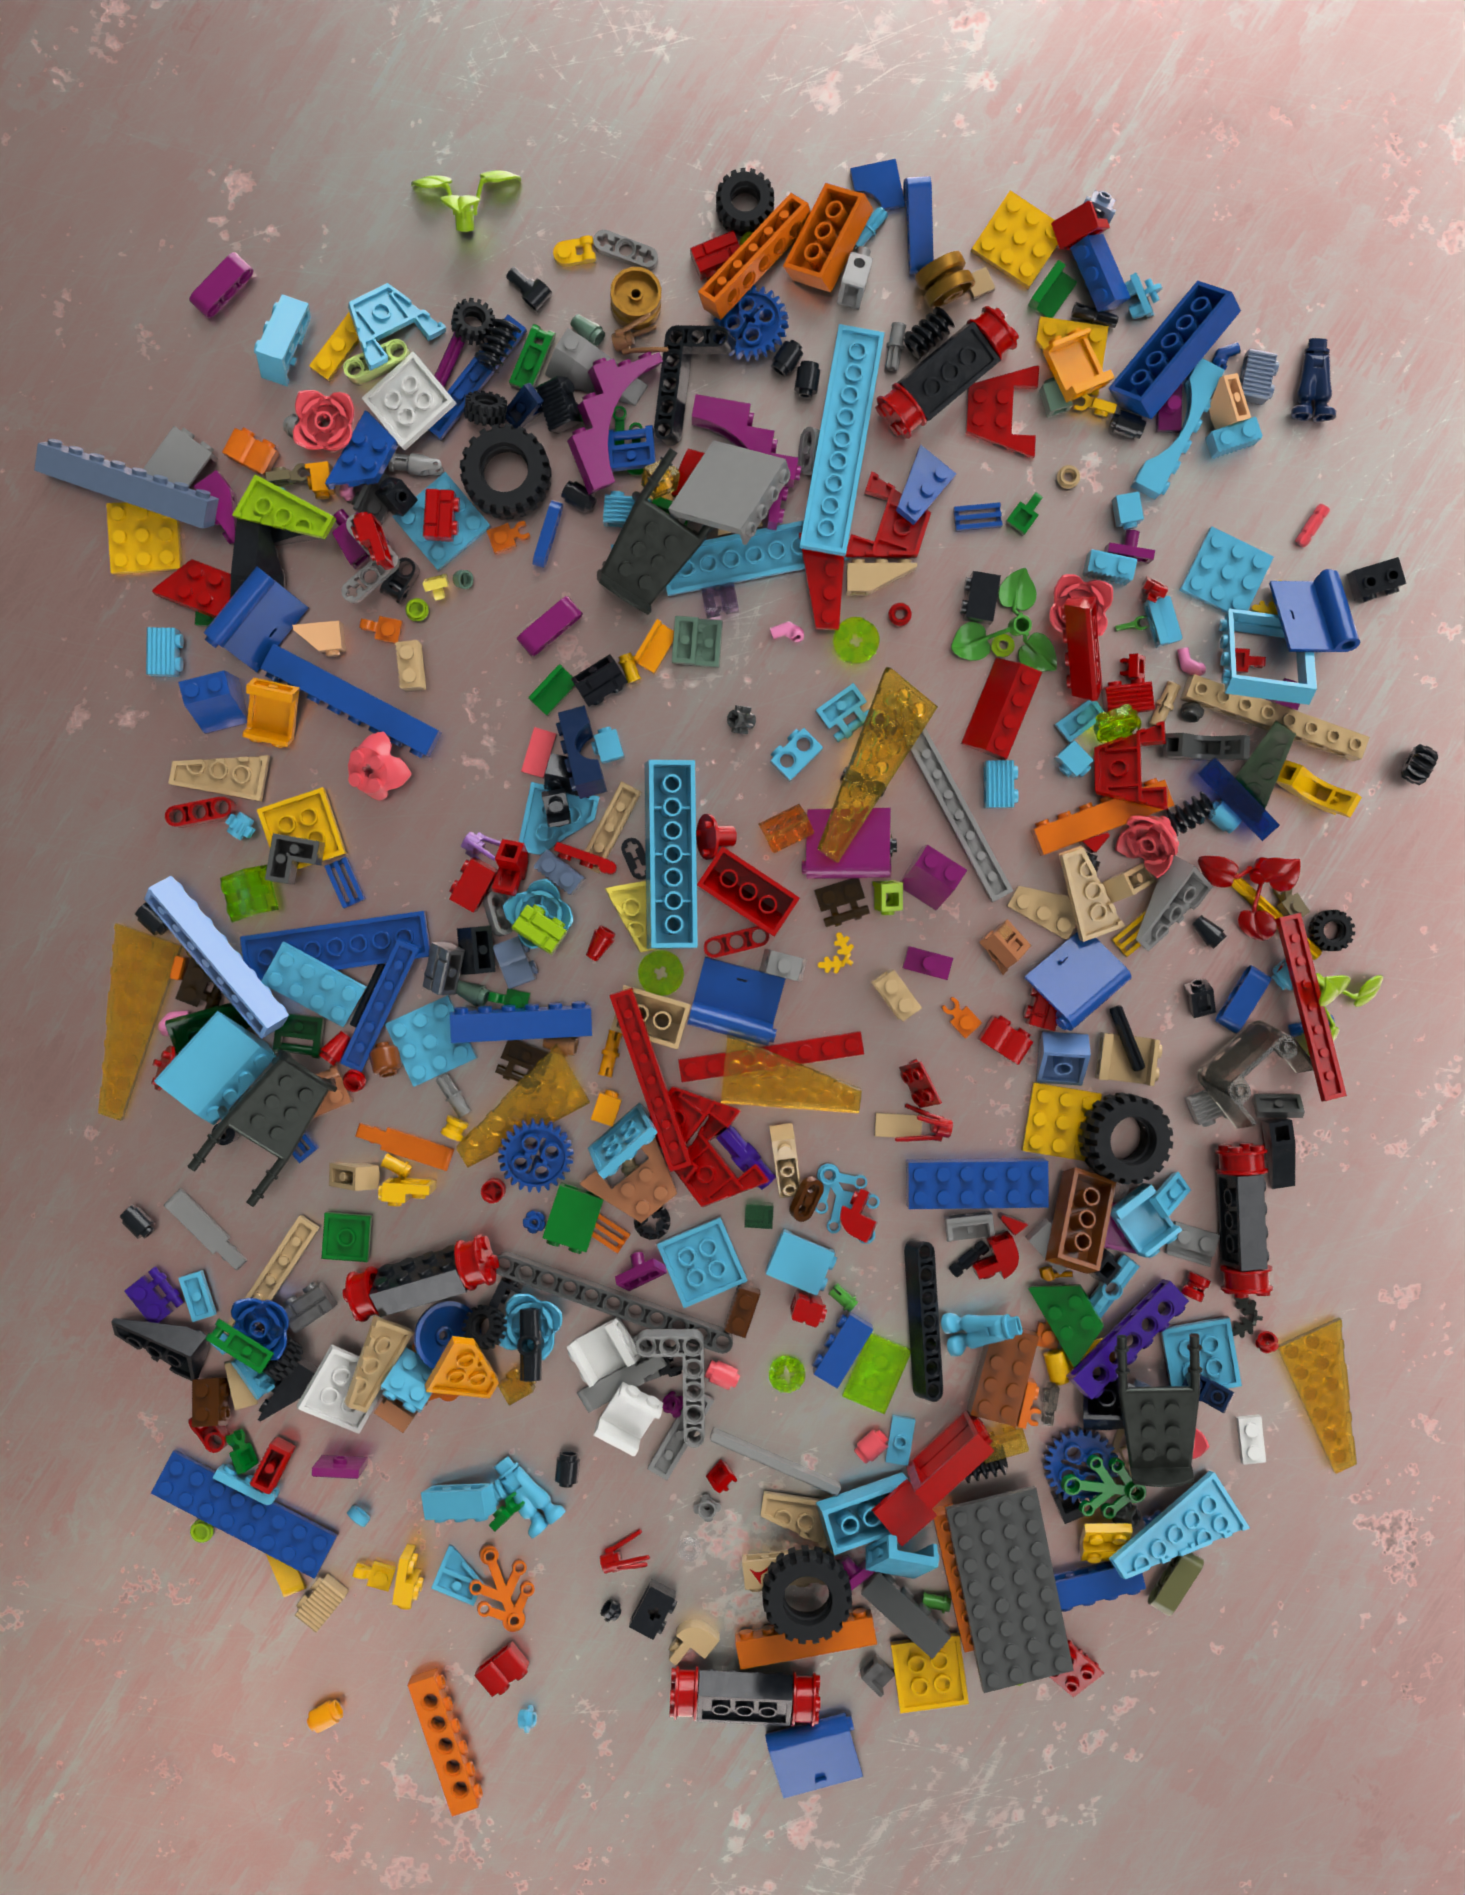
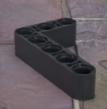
(680, 373)

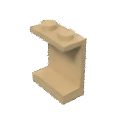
(896, 995)
(1114, 1064)

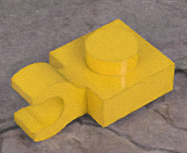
(1101, 407)
(378, 1576)

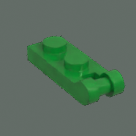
(532, 357)
(240, 1346)

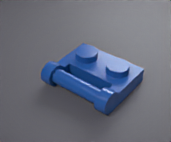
(631, 455)

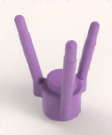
(474, 844)

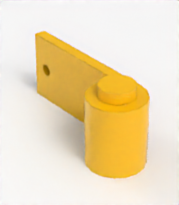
(1059, 1365)

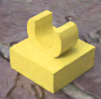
(436, 584)

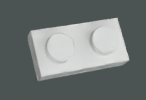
(1251, 1439)

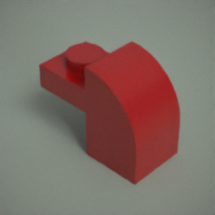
(512, 864)
(855, 1222)
(1003, 1258)

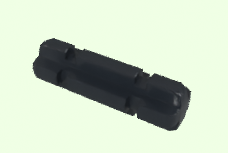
(969, 1258)

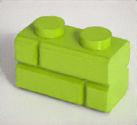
(539, 929)

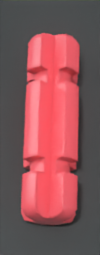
(1312, 525)

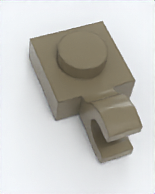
(280, 476)
(1290, 903)

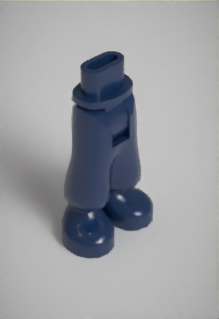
(1315, 384)

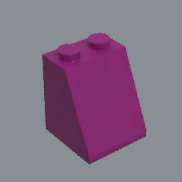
(932, 877)

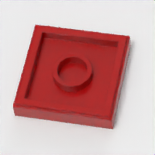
(903, 1513)

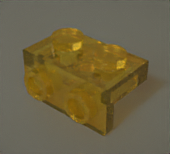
(1007, 1444)

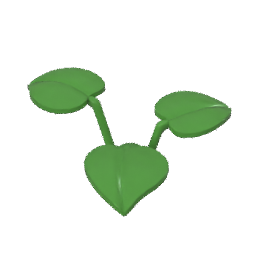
(1019, 593)

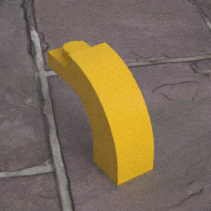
(1316, 792)

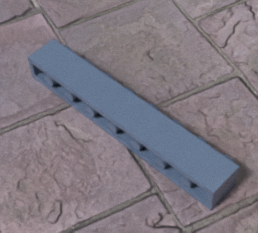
(126, 483)

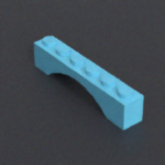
(1198, 388)

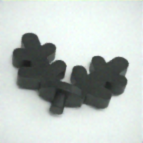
(1247, 1324)

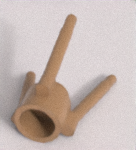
(624, 339)

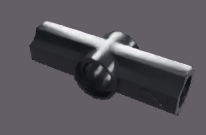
(530, 1359)

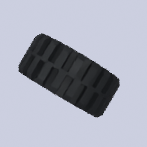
(496, 442)
(1153, 1138)
(810, 1624)

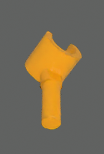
(1048, 1274)

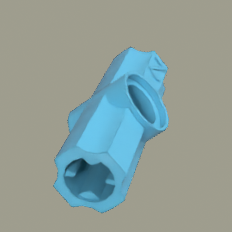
(1100, 1298)

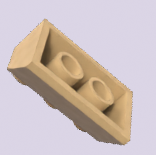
(662, 1016)

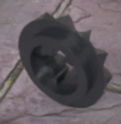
(662, 1225)

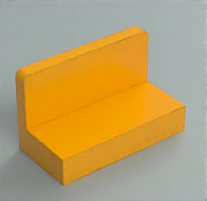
(654, 647)

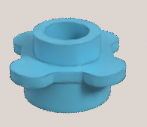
(527, 1719)

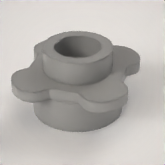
(700, 1509)

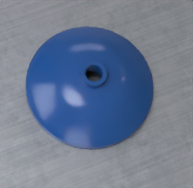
(440, 1317)

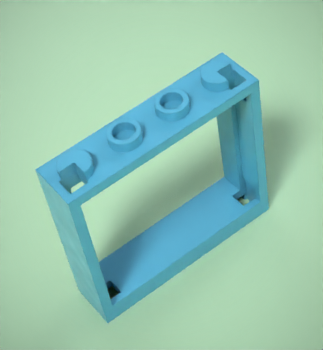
(1256, 687)

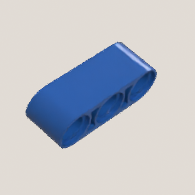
(1243, 999)

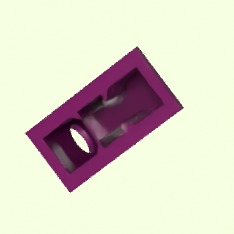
(351, 548)

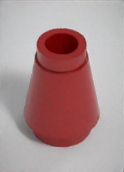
(600, 942)
(335, 1048)

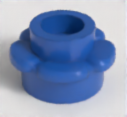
(534, 1228)

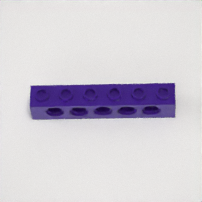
(1131, 1324)

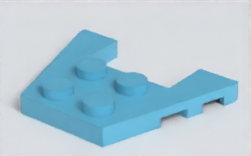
(384, 313)

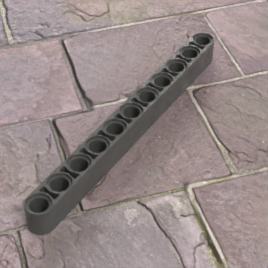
(604, 1293)

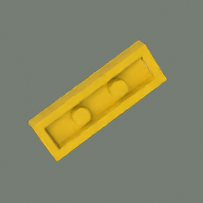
(336, 349)

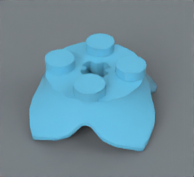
(543, 894)
(550, 1322)

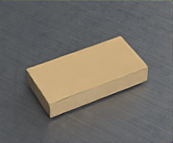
(897, 1125)

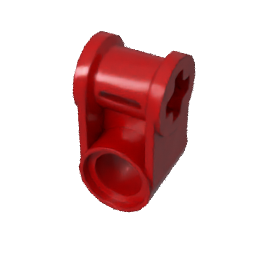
(206, 1435)

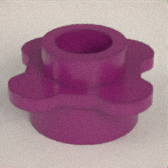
(669, 1401)

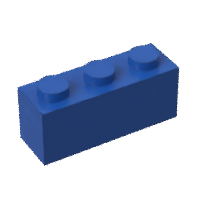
(1100, 272)
(842, 1349)

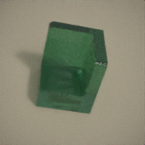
(759, 1216)

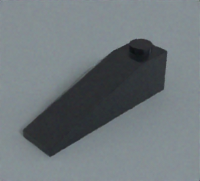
(254, 548)
(174, 1344)
(1103, 1411)

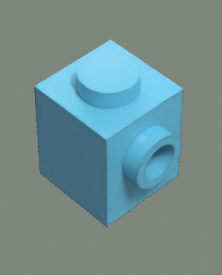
(1127, 510)
(607, 745)
(1073, 760)

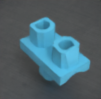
(1142, 307)

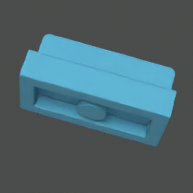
(1162, 621)

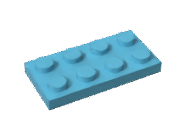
(313, 984)

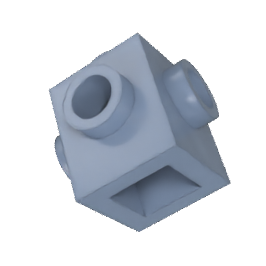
(1102, 204)

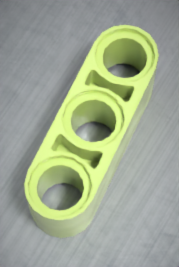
(365, 374)

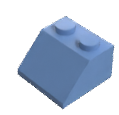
(1062, 1058)

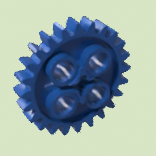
(751, 323)
(517, 1148)
(1086, 1446)

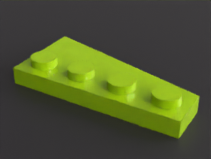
(277, 508)

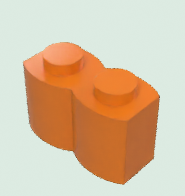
(251, 452)

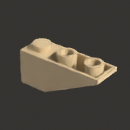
(869, 577)
(785, 1159)

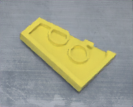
(631, 907)

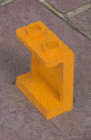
(1075, 365)
(271, 712)

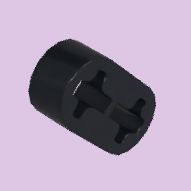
(629, 857)

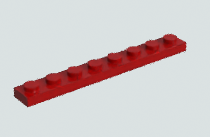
(1312, 1015)
(799, 1051)
(651, 1079)

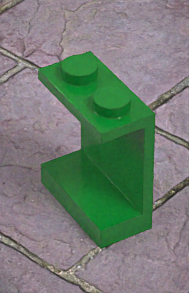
(572, 1218)

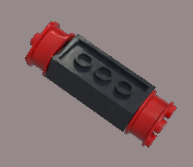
(947, 372)
(1243, 1220)
(421, 1279)
(745, 1697)

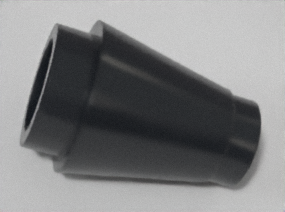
(1209, 932)

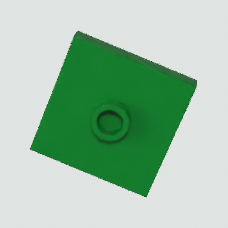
(346, 1237)

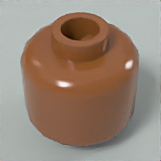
(385, 1059)

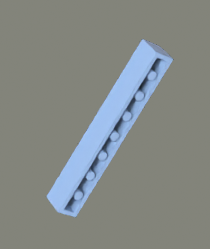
(216, 956)

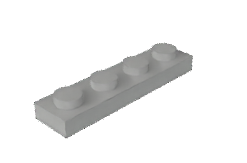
(673, 1444)

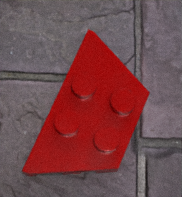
(197, 588)

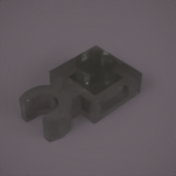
(1049, 1397)

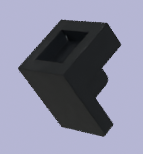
(1066, 1509)

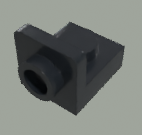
(556, 807)
(1200, 997)
(501, 1293)
(672, 1369)

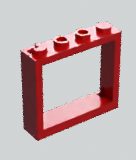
(949, 1458)

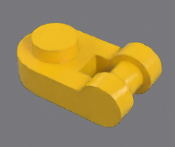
(566, 254)

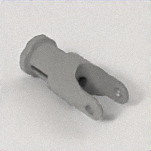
(415, 464)

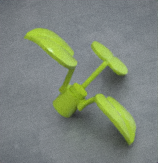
(462, 204)
(1335, 985)

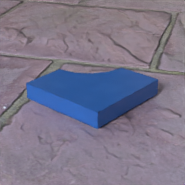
(880, 182)

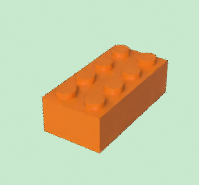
(828, 237)

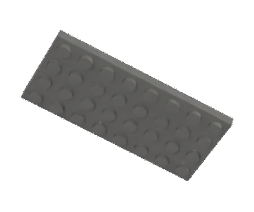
(1009, 1589)

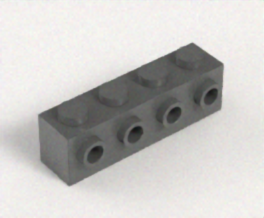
(906, 1613)

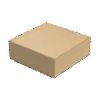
(983, 283)

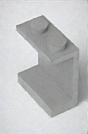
(180, 457)

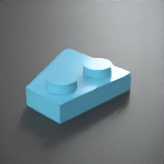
(455, 1576)

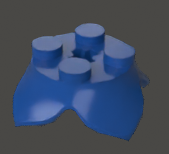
(251, 1312)

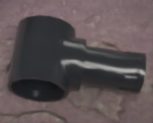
(533, 292)

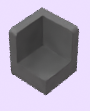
(876, 1674)

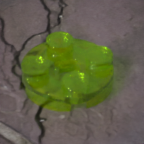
(864, 630)
(1116, 723)
(660, 959)

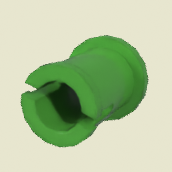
(844, 1299)
(937, 1602)

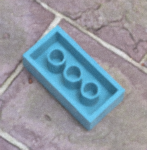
(850, 1518)

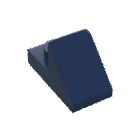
(524, 406)

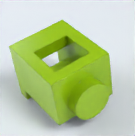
(894, 893)

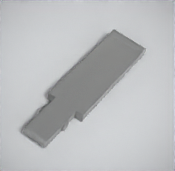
(204, 1228)
(606, 1387)

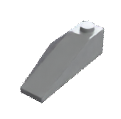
(574, 358)
(1173, 896)

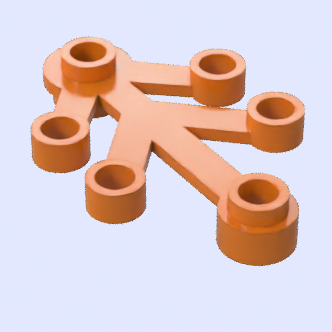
(503, 1592)

